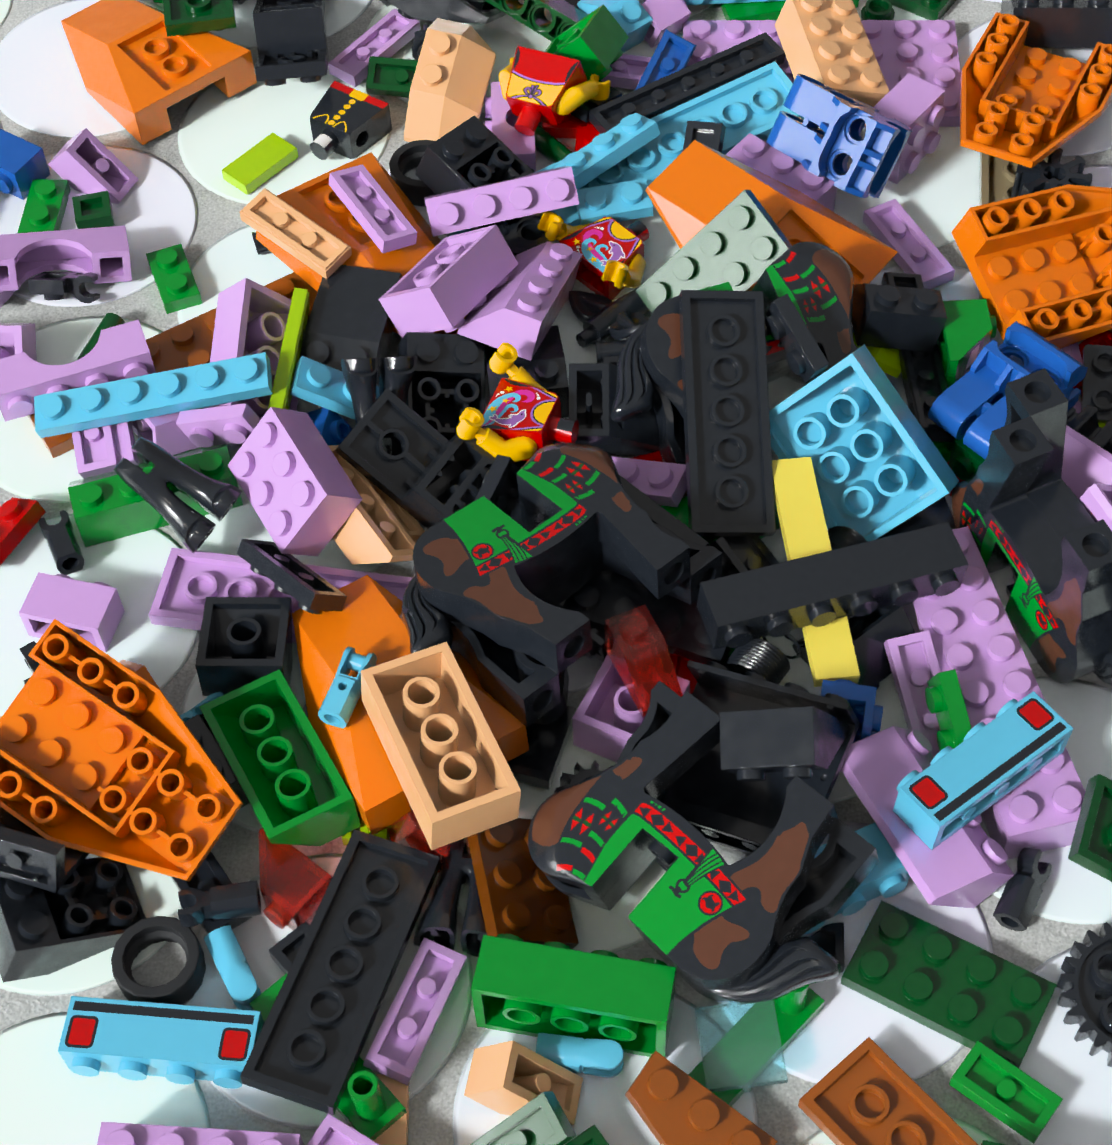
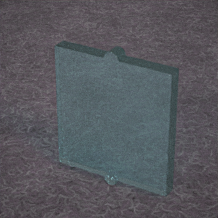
(740, 1046)

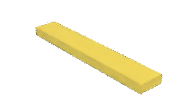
(806, 534)

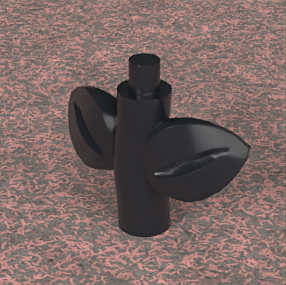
(606, 317)

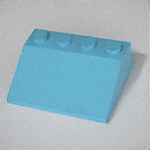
(864, 447)

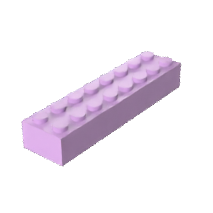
(991, 667)

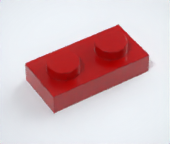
(16, 521)

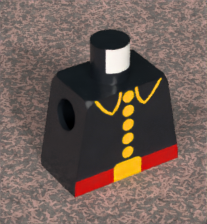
(348, 122)

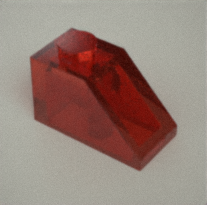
(639, 655)
(289, 883)

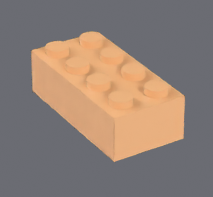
(832, 47)
(440, 745)

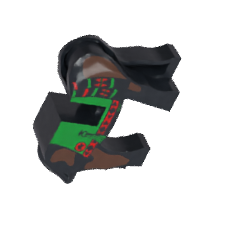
(651, 363)
(1035, 521)
(498, 583)
(720, 924)

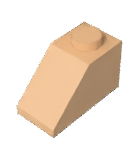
(511, 1076)

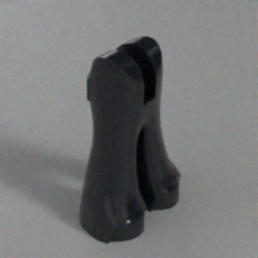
(361, 380)
(211, 494)
(441, 914)

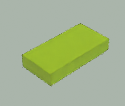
(260, 163)

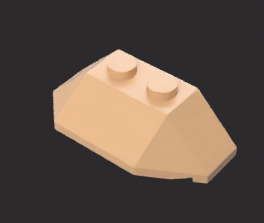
(448, 80)
(377, 527)

